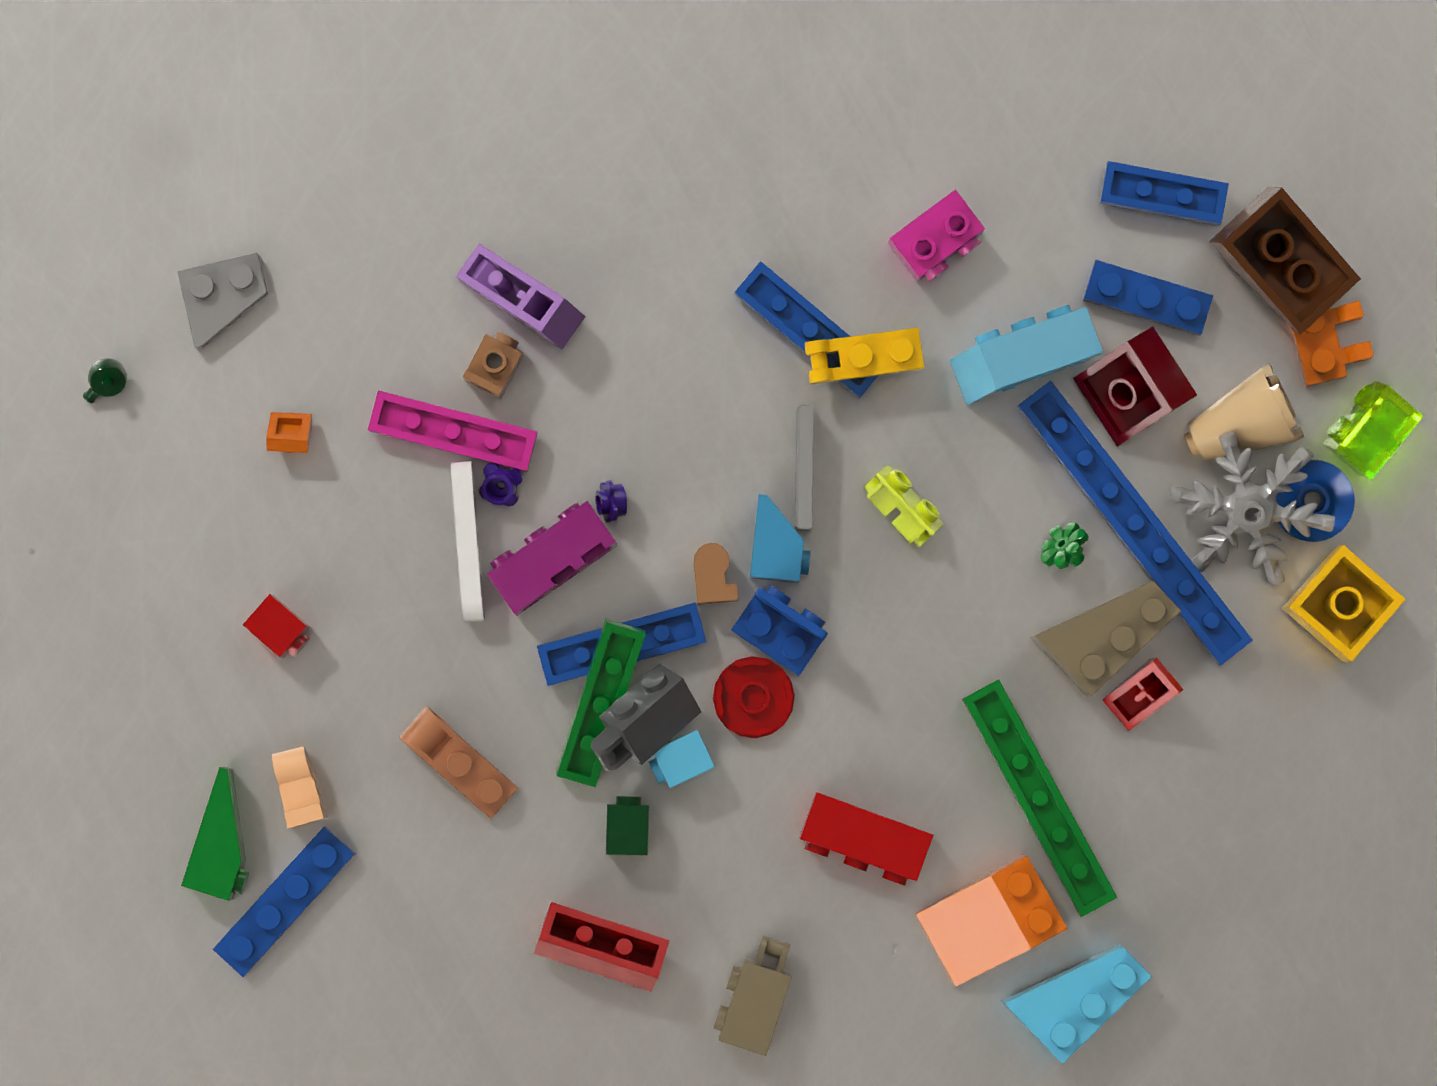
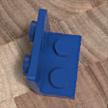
(780, 630)

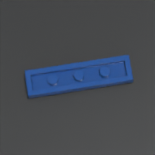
(794, 317)
(664, 632)
(284, 901)

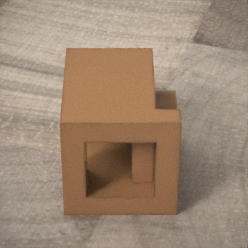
(494, 380)

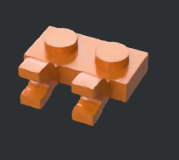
(1320, 349)

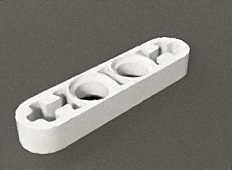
(467, 541)

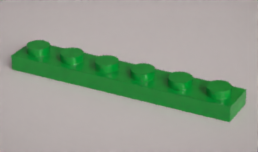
(1039, 798)

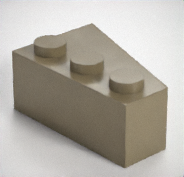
(1108, 636)

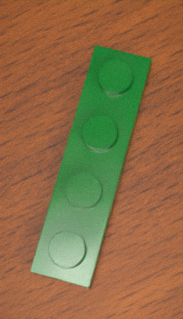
(605, 683)

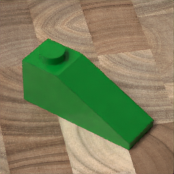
(219, 847)

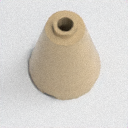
(1253, 410)

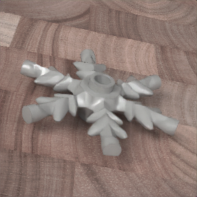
(1252, 496)

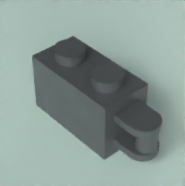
(644, 719)

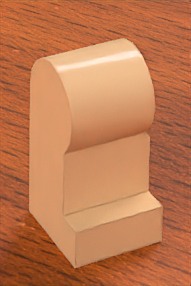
(298, 787)

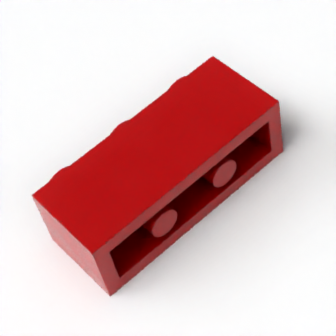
(865, 839)
(601, 947)

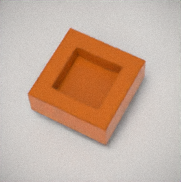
(289, 432)

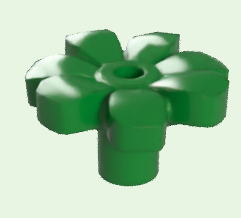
(1065, 546)

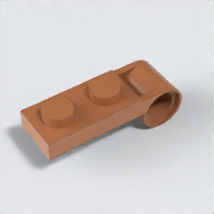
(458, 762)

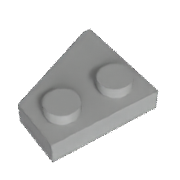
(220, 293)

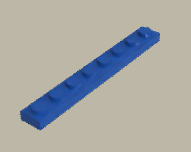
(1134, 522)

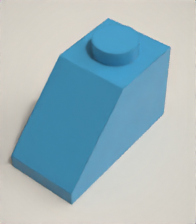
(777, 546)

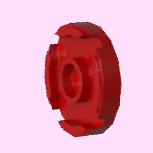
(753, 712)

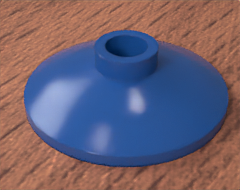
(1335, 498)

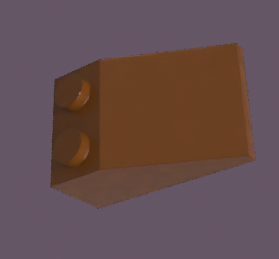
(1285, 258)

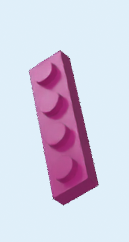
(452, 431)

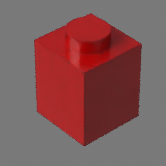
(278, 627)

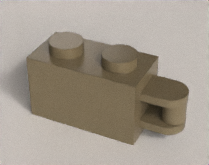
(755, 1000)

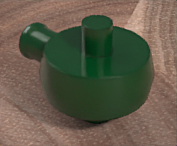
(105, 379)

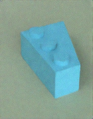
(1025, 353)
(1078, 1001)

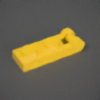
(866, 355)

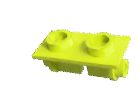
(915, 514)

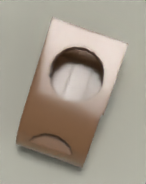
(710, 567)

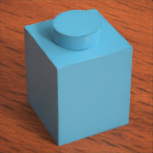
(681, 760)

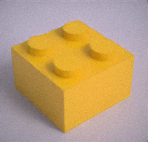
(1343, 603)

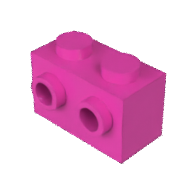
(937, 237)

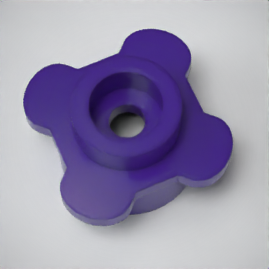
(492, 492)
(611, 501)

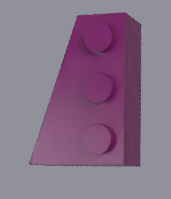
(551, 557)

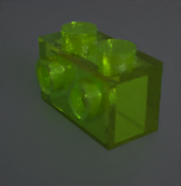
(1372, 429)

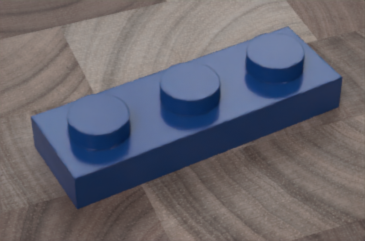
(1164, 193)
(1148, 297)

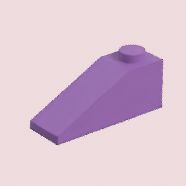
(521, 296)

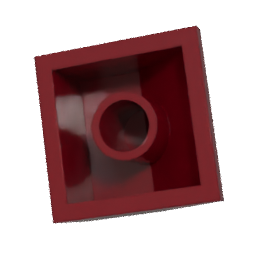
(1135, 386)

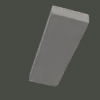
(804, 467)

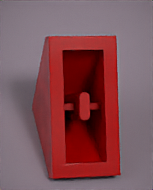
(1142, 693)

